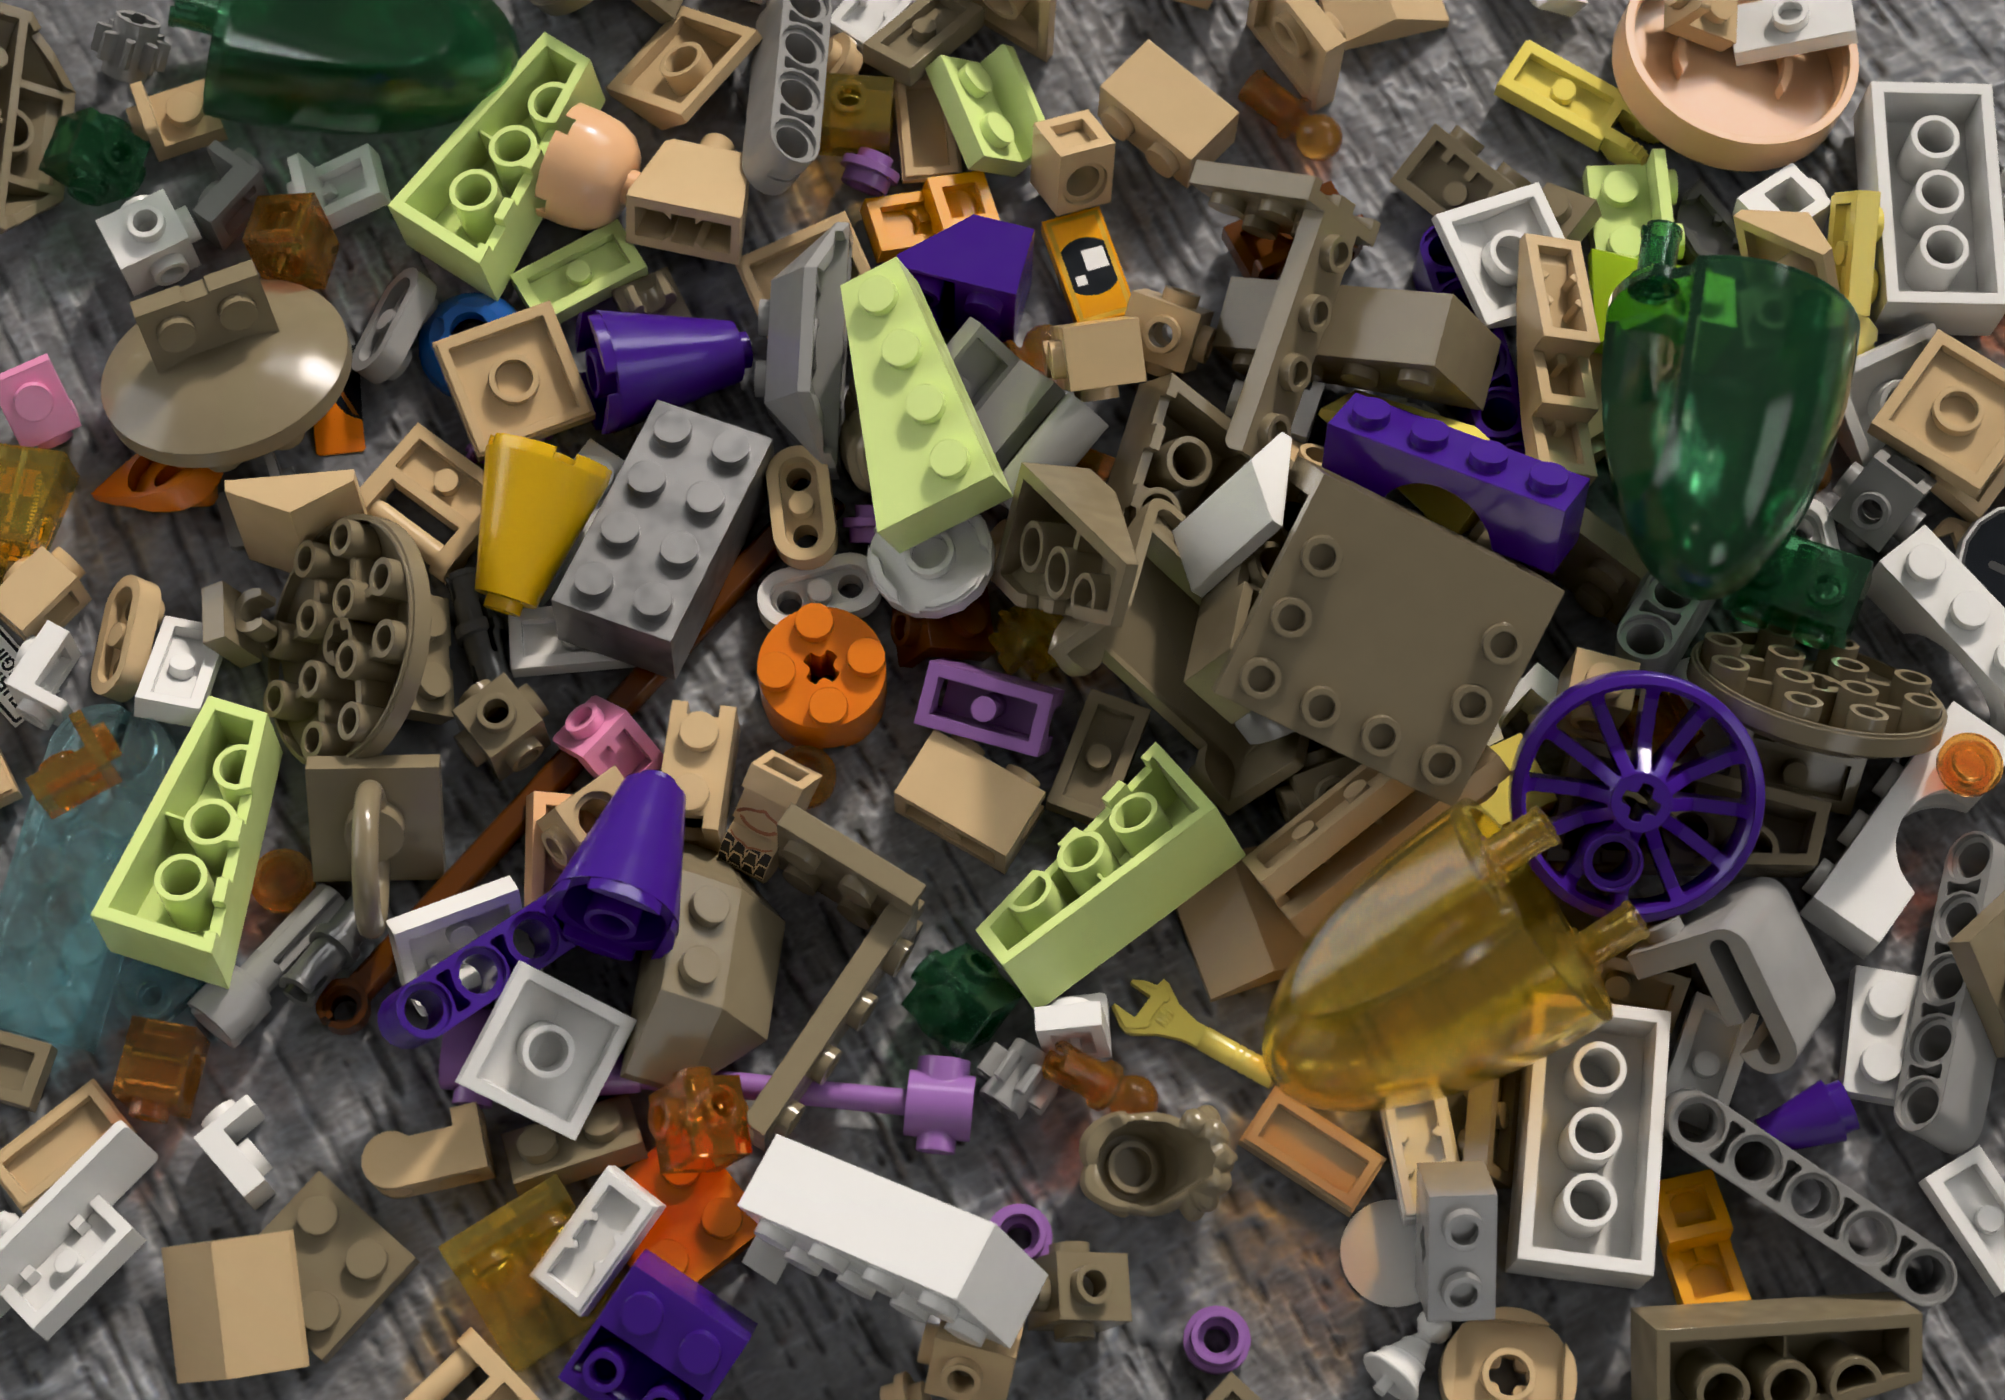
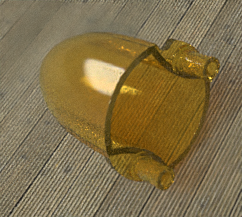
(1440, 972)

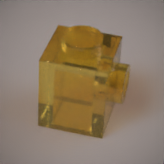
(857, 114)

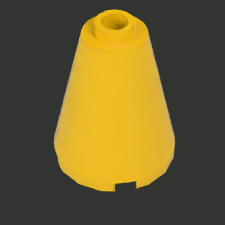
(530, 518)

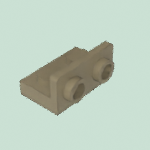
(1449, 174)

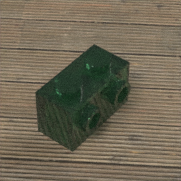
(1808, 592)

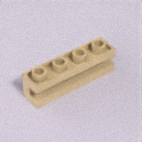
(1347, 834)

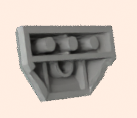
(808, 346)

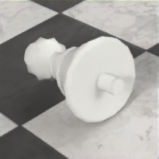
(1400, 1365)

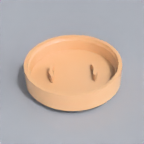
(1724, 112)

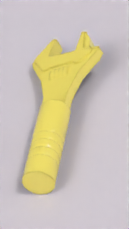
(1168, 1019)

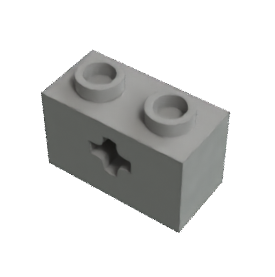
(1456, 1241)

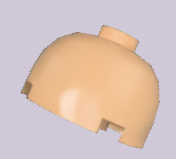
(588, 171)

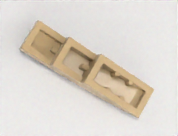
(1553, 352)

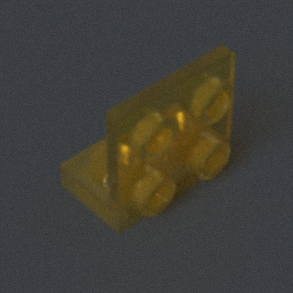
(495, 1268)

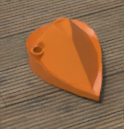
(158, 486)

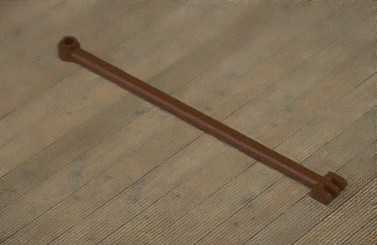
(553, 777)

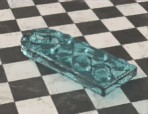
(51, 954)

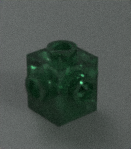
(95, 157)
(960, 998)

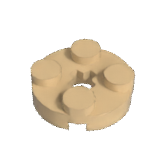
(1512, 1335)

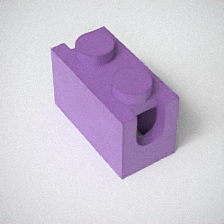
(988, 706)

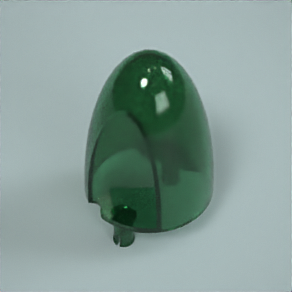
(350, 61)
(1720, 408)

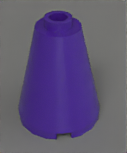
(655, 358)
(627, 872)

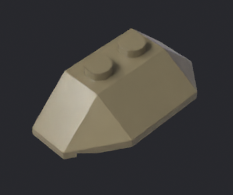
(31, 102)
(716, 985)

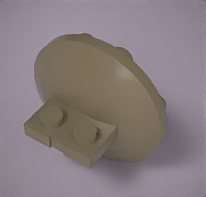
(225, 370)
(357, 643)
(1819, 716)

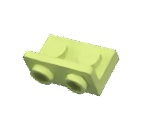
(988, 109)
(1628, 199)

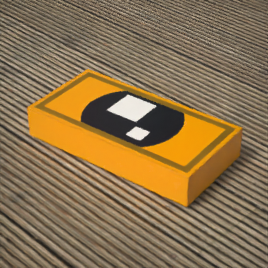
(1086, 265)

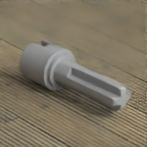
(236, 1011)

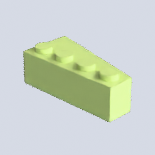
(477, 192)
(917, 421)
(196, 852)
(1111, 881)

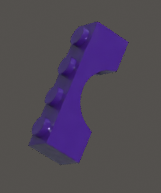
(1524, 503)

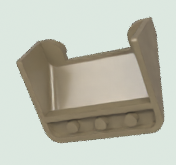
(1152, 660)

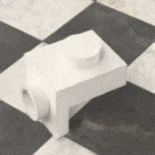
(344, 186)
(38, 674)

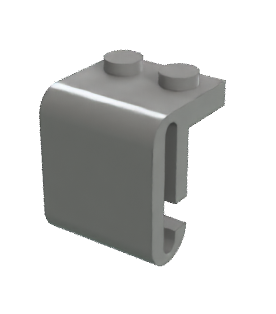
(1020, 407)
(1750, 956)

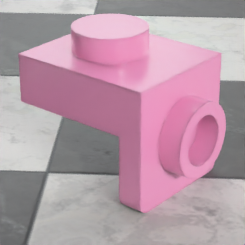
(37, 404)

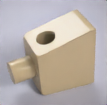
(691, 200)

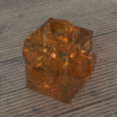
(699, 1122)

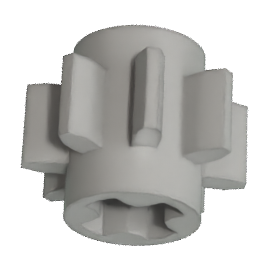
(130, 46)
(1015, 1079)

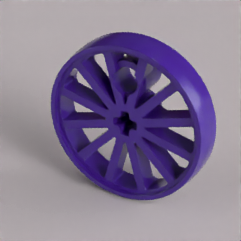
(1658, 780)

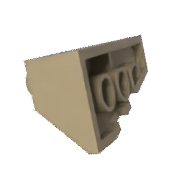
(1066, 546)

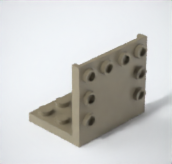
(1387, 636)

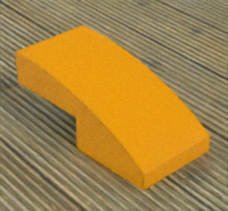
(911, 217)
(1696, 1241)

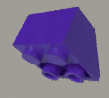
(977, 272)
(658, 1339)

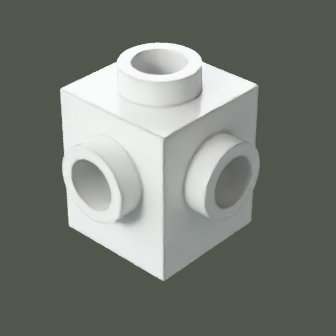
(151, 241)

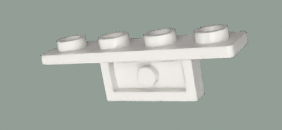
(73, 1234)

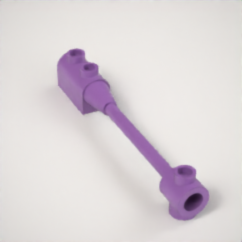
(934, 1105)

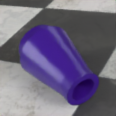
(1812, 1117)

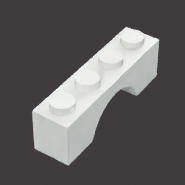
(1936, 596)
(1865, 887)

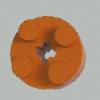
(822, 643)

